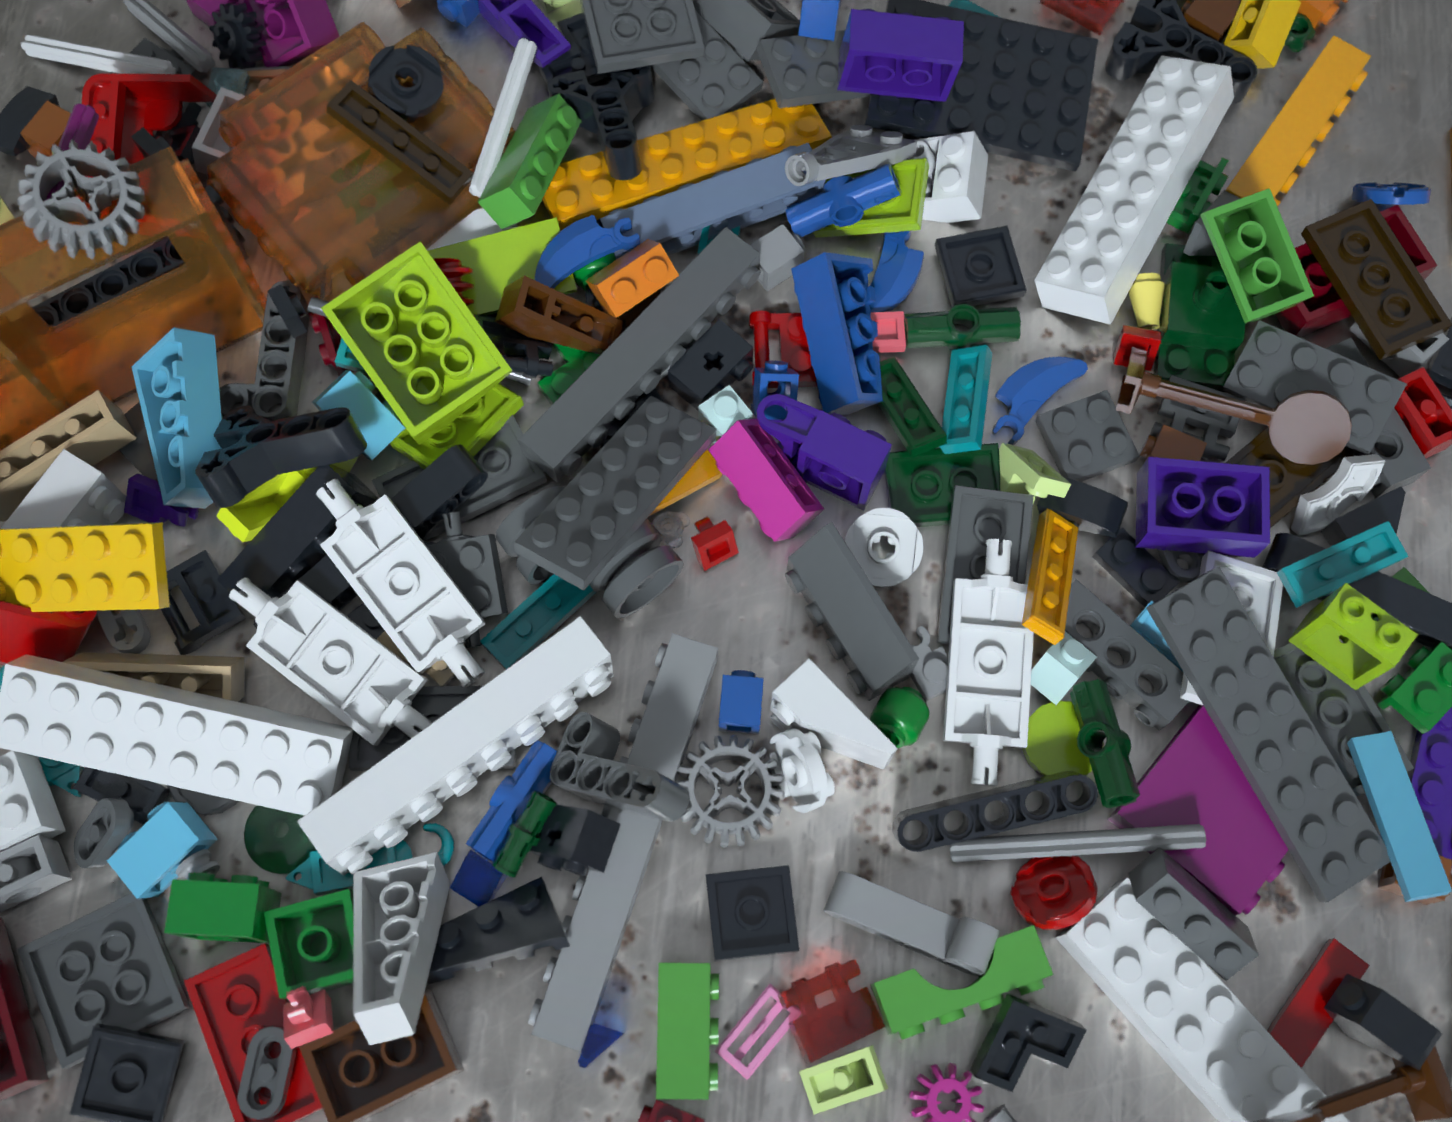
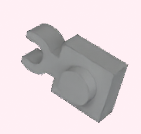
(931, 668)

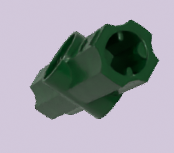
(984, 326)
(1112, 763)

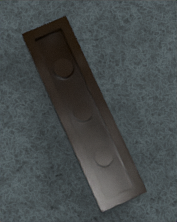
(399, 142)

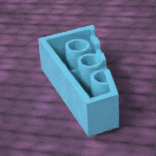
(180, 411)

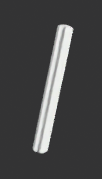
(94, 57)
(503, 115)

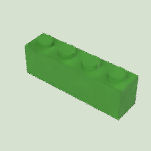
(530, 162)

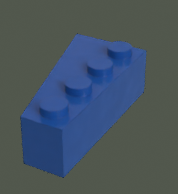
(840, 330)

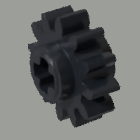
(237, 35)

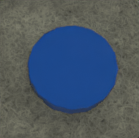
(1391, 193)

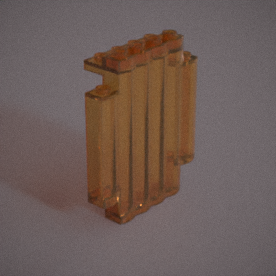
(321, 191)

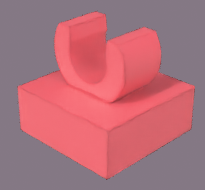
(307, 1016)

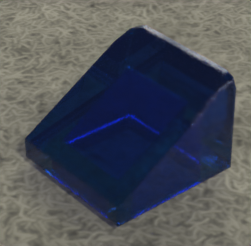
(477, 879)
(597, 1043)

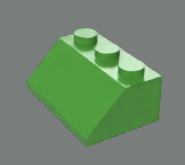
(1257, 256)

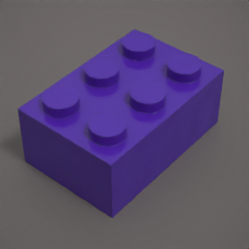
(900, 55)
(1203, 507)

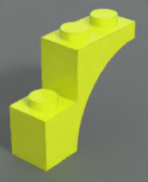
(259, 506)

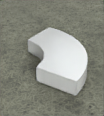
(1350, 482)

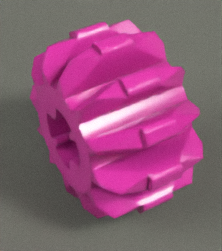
(946, 1085)

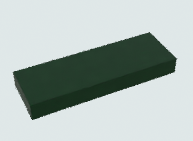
(908, 411)

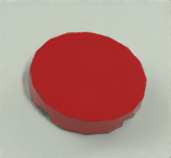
(1054, 891)

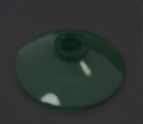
(269, 851)

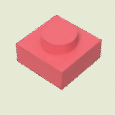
(890, 332)

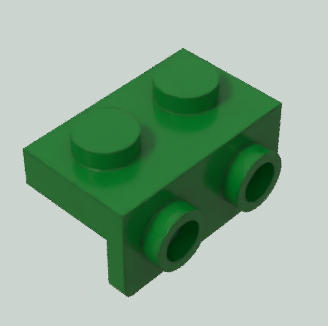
(1193, 200)
(1424, 690)

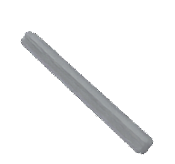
(1079, 843)

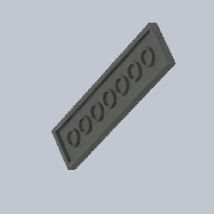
(1270, 734)

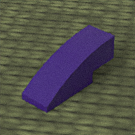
(525, 20)

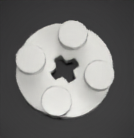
(900, 533)
(802, 769)

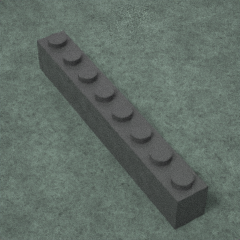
(641, 355)

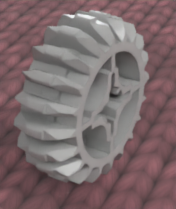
(109, 182)
(744, 804)

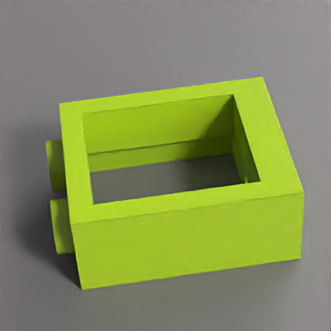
(1367, 644)

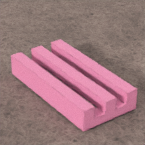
(734, 1060)

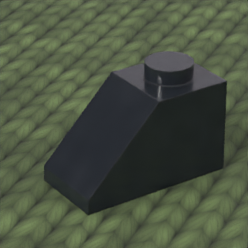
(1378, 511)
(1381, 1021)

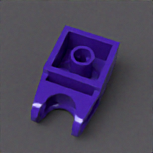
(828, 449)

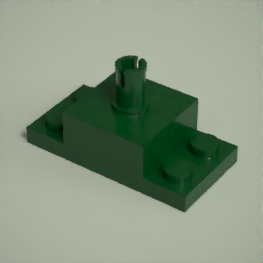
(1197, 320)

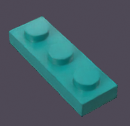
(966, 399)
(1342, 564)
(534, 620)

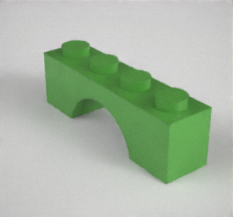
(911, 1000)

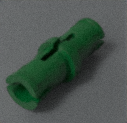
(524, 833)

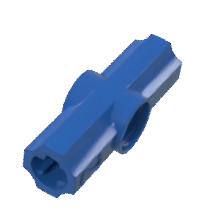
(843, 200)
(511, 800)

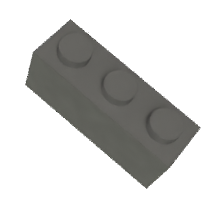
(1192, 914)

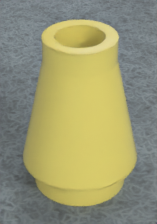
(1147, 299)

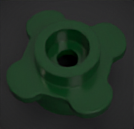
(1299, 33)

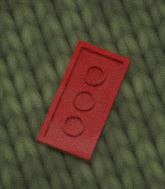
(231, 1007)

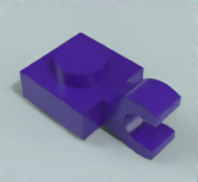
(146, 503)

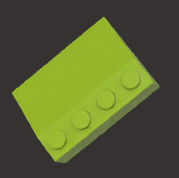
(417, 342)

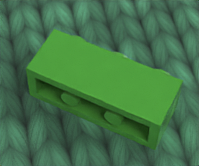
(686, 1031)

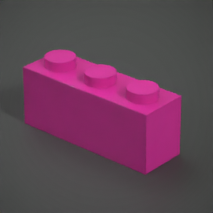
(765, 480)

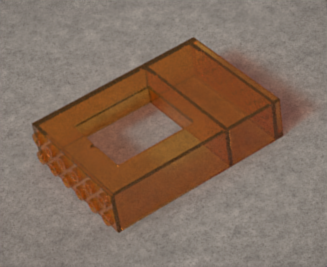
(60, 365)

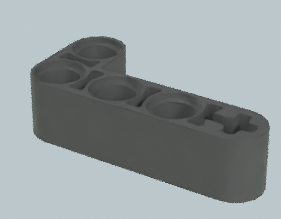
(272, 358)
(588, 770)

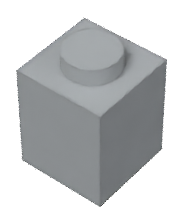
(778, 255)

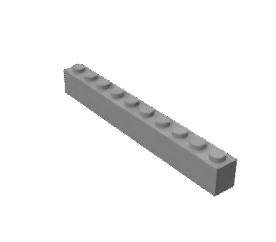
(607, 898)

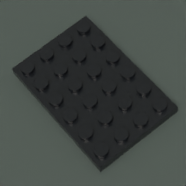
(1016, 88)

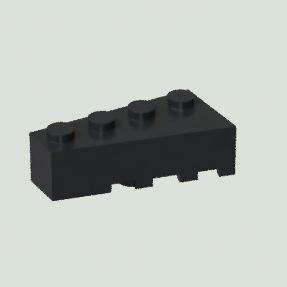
(293, 536)

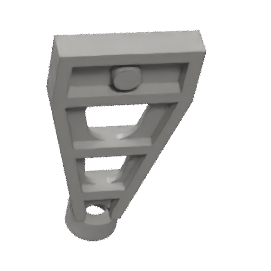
(848, 154)

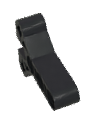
(1162, 30)
(610, 113)
(262, 449)

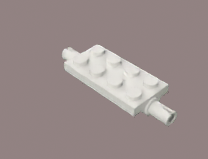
(402, 583)
(333, 660)
(988, 664)

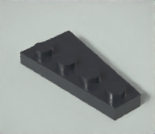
(497, 930)

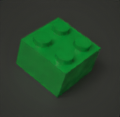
(220, 909)
(313, 943)

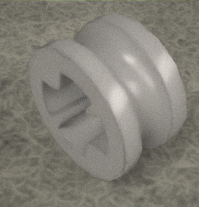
(198, 862)

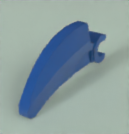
(580, 245)
(896, 272)
(1031, 387)

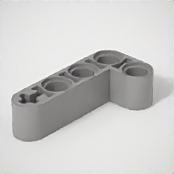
(949, 940)

